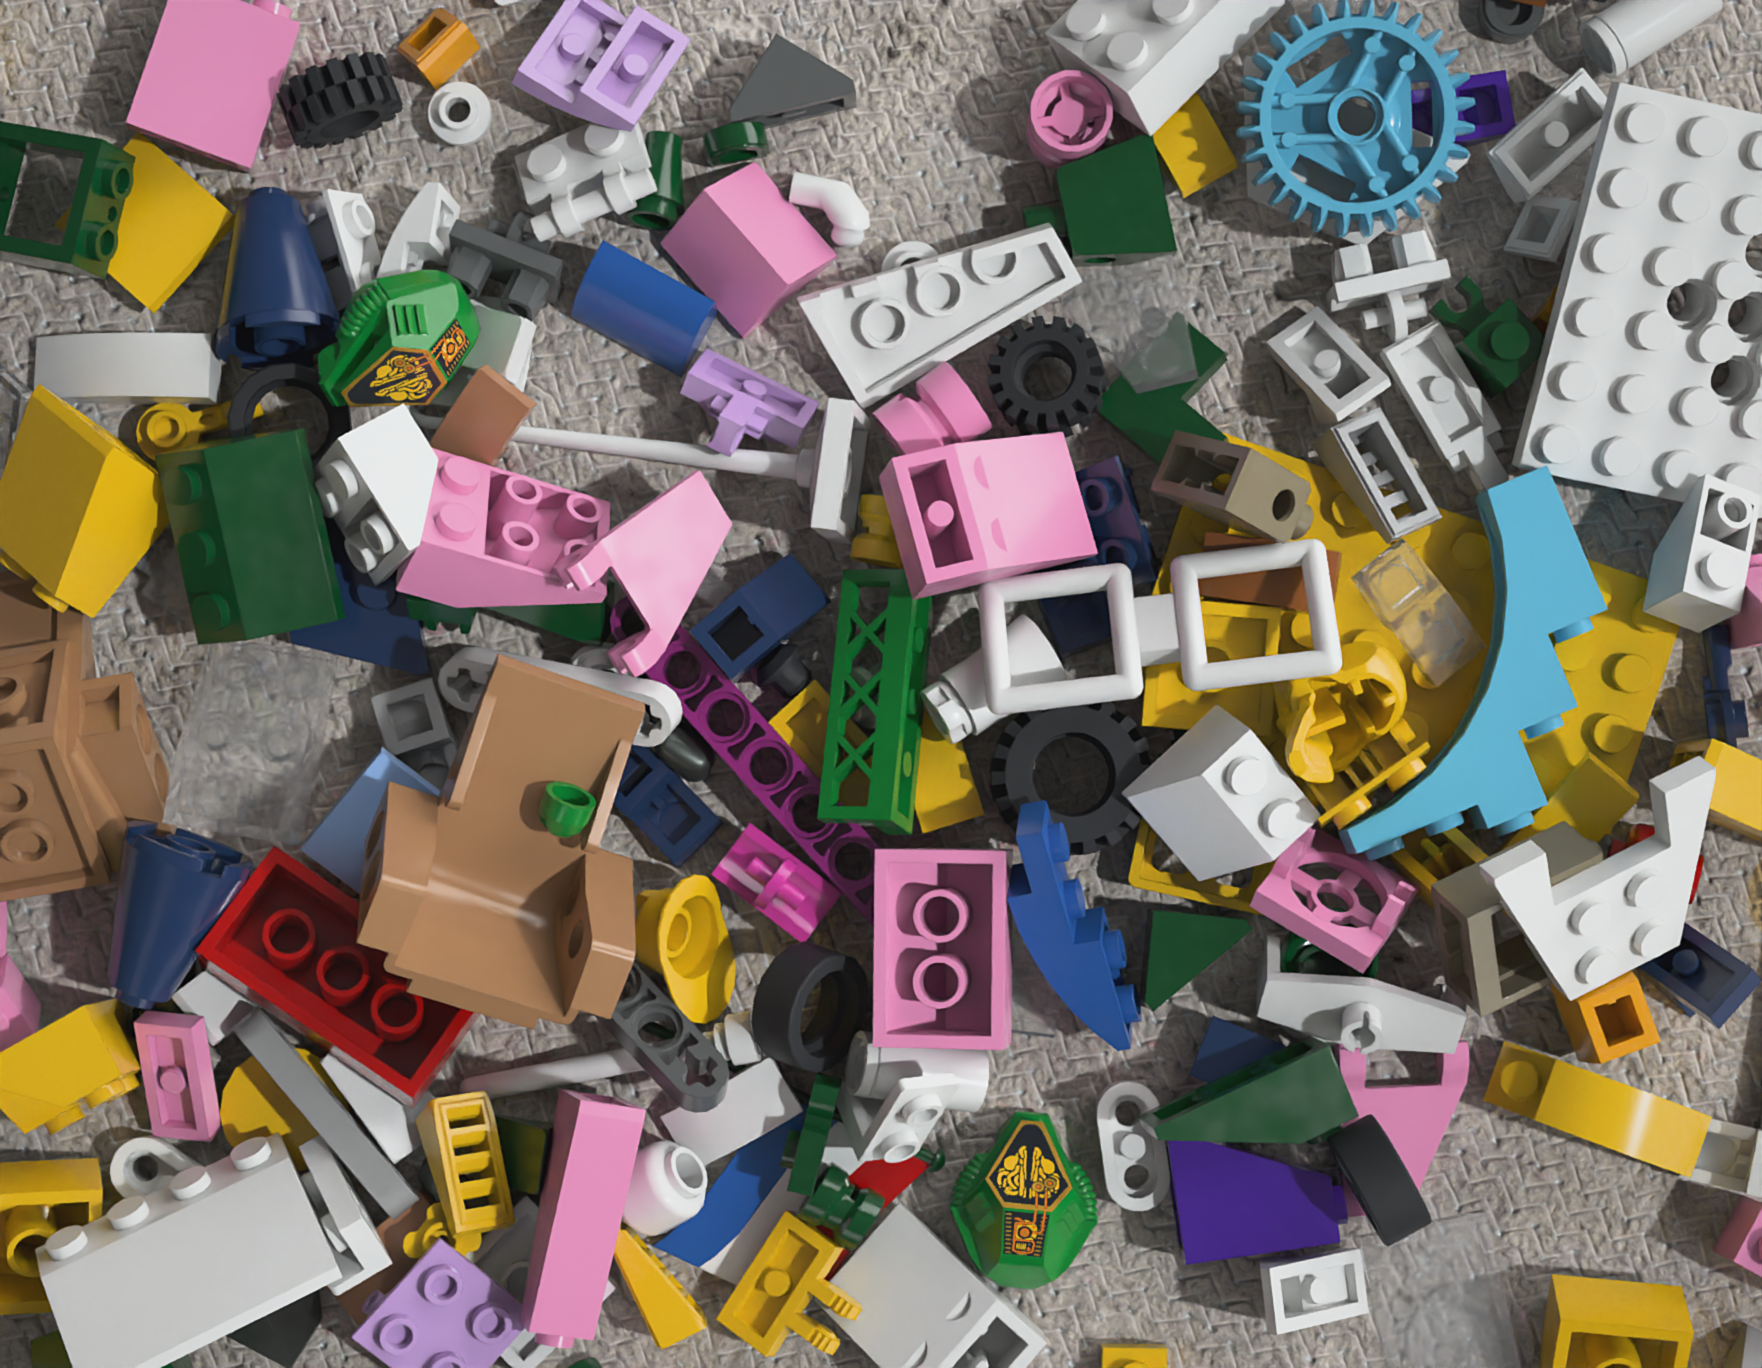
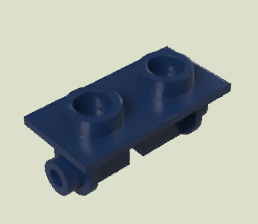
(1115, 520)

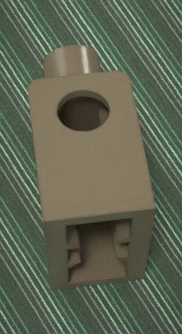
(1259, 499)

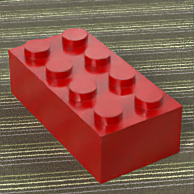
(296, 955)

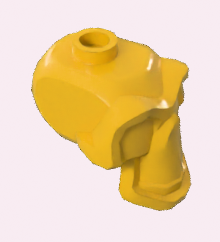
(1339, 713)

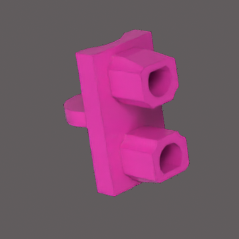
(776, 883)

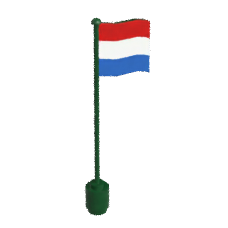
(754, 1195)

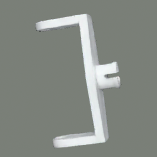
(1357, 1009)

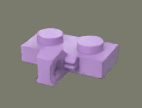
(746, 403)

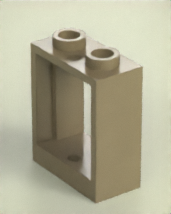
(1463, 906)

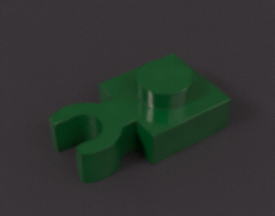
(806, 1148)

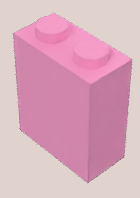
(215, 77)

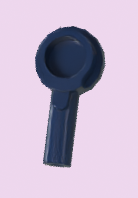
(1724, 718)

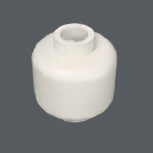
(664, 1188)

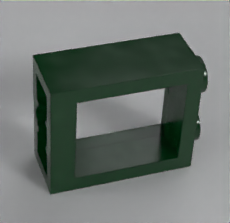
(101, 187)

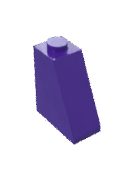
(1248, 1202)

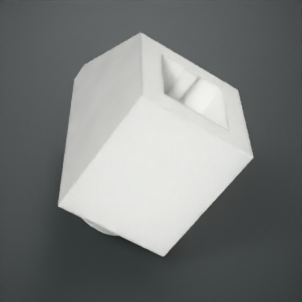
(1704, 556)

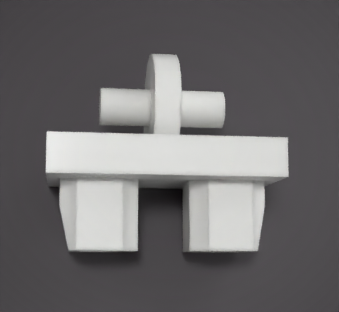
(1413, 274)

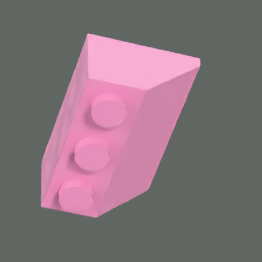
(942, 948)

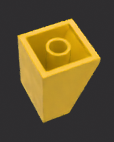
(75, 506)

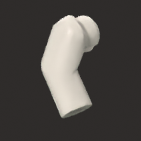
(839, 204)

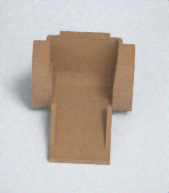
(71, 752)
(475, 887)

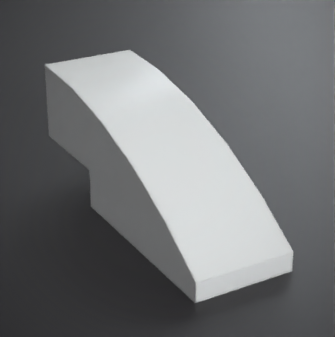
(130, 368)

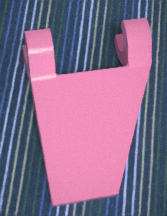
(658, 562)
(1408, 1113)

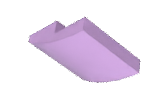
(601, 62)

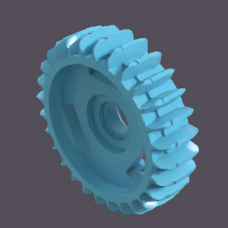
(1305, 122)

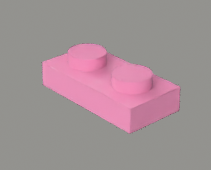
(178, 1076)

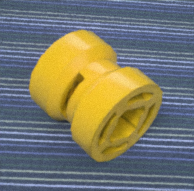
(879, 543)

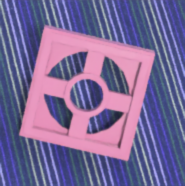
(1321, 925)

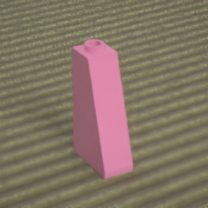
(579, 1215)

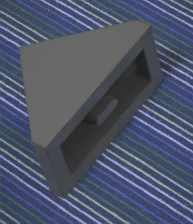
(791, 87)

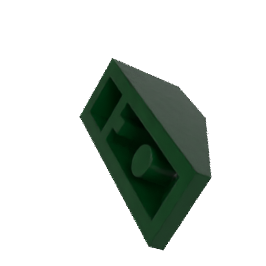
(1276, 1099)

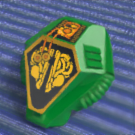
(422, 336)
(1023, 1205)

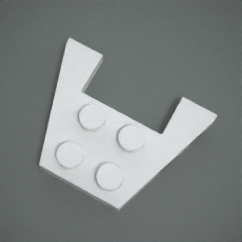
(1620, 907)

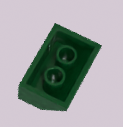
(250, 536)

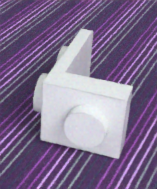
(901, 1123)

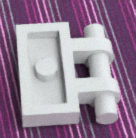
(584, 177)

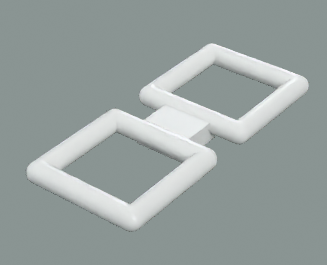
(1158, 627)

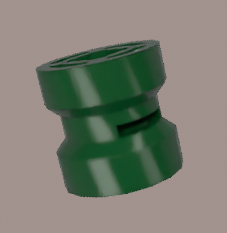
(841, 1207)

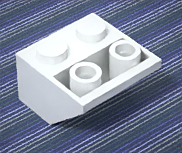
(379, 490)

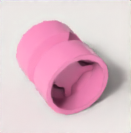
(1068, 118)
(935, 416)

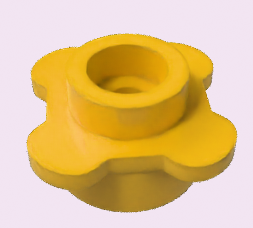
(418, 1242)

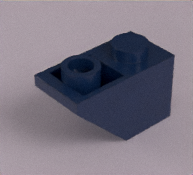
(760, 617)

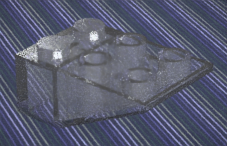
(252, 742)

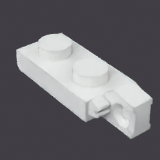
(1448, 404)

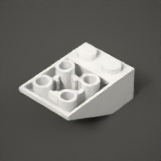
(929, 1304)

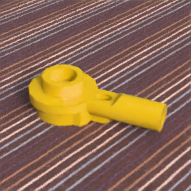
(175, 426)

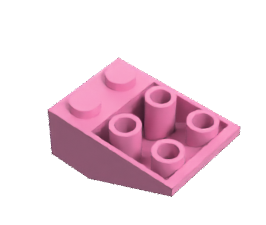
(985, 511)
(498, 536)

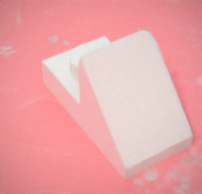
(1327, 366)
(1312, 1289)

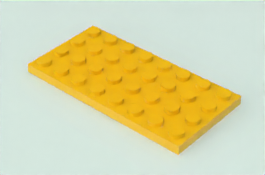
(1609, 668)

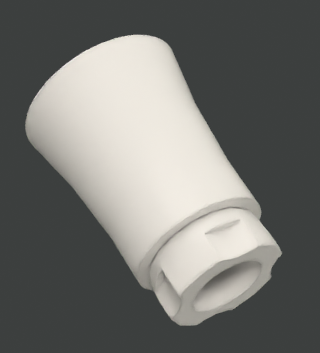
(959, 699)

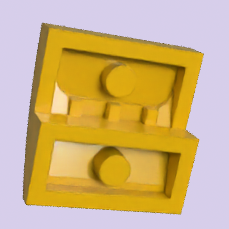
(163, 227)

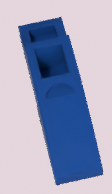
(1066, 939)

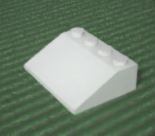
(187, 1261)

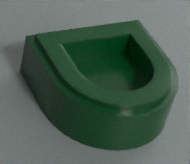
(736, 143)

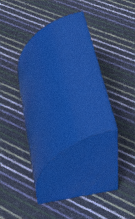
(643, 309)

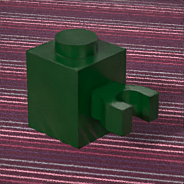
(1495, 344)

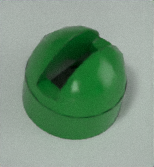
(565, 809)

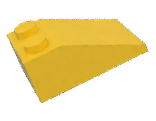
(1614, 1324)

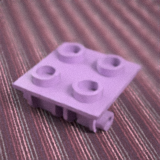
(440, 1315)

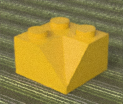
(69, 1064)
(34, 1205)

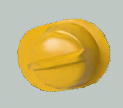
(688, 944)

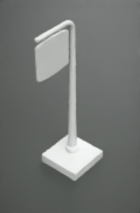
(830, 471)

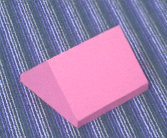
(747, 247)

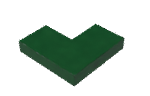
(1154, 415)

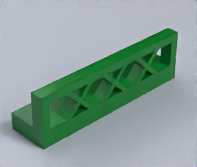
(899, 706)

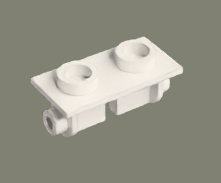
(344, 229)

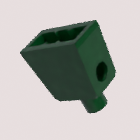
(1109, 207)

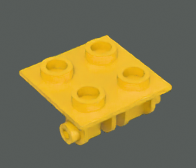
(1398, 768)

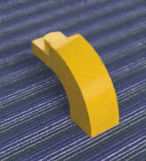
(1597, 1109)

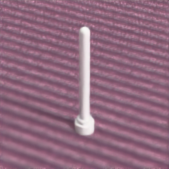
(731, 1038)

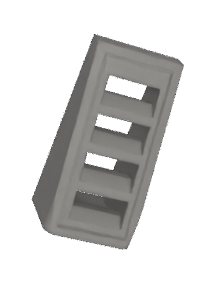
(1383, 449)

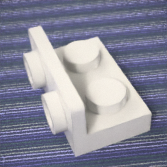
(342, 1217)

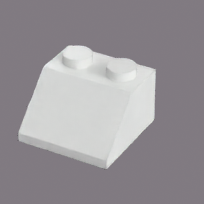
(1221, 799)

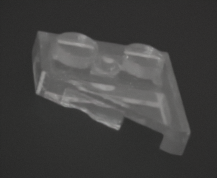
(1137, 322)

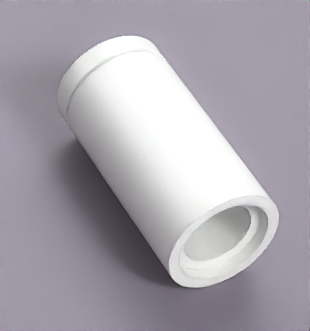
(1639, 28)
(875, 1070)

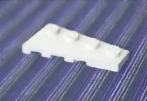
(928, 311)

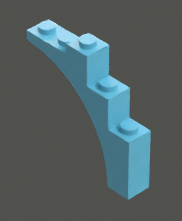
(1538, 589)

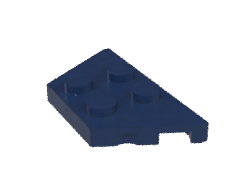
(375, 621)

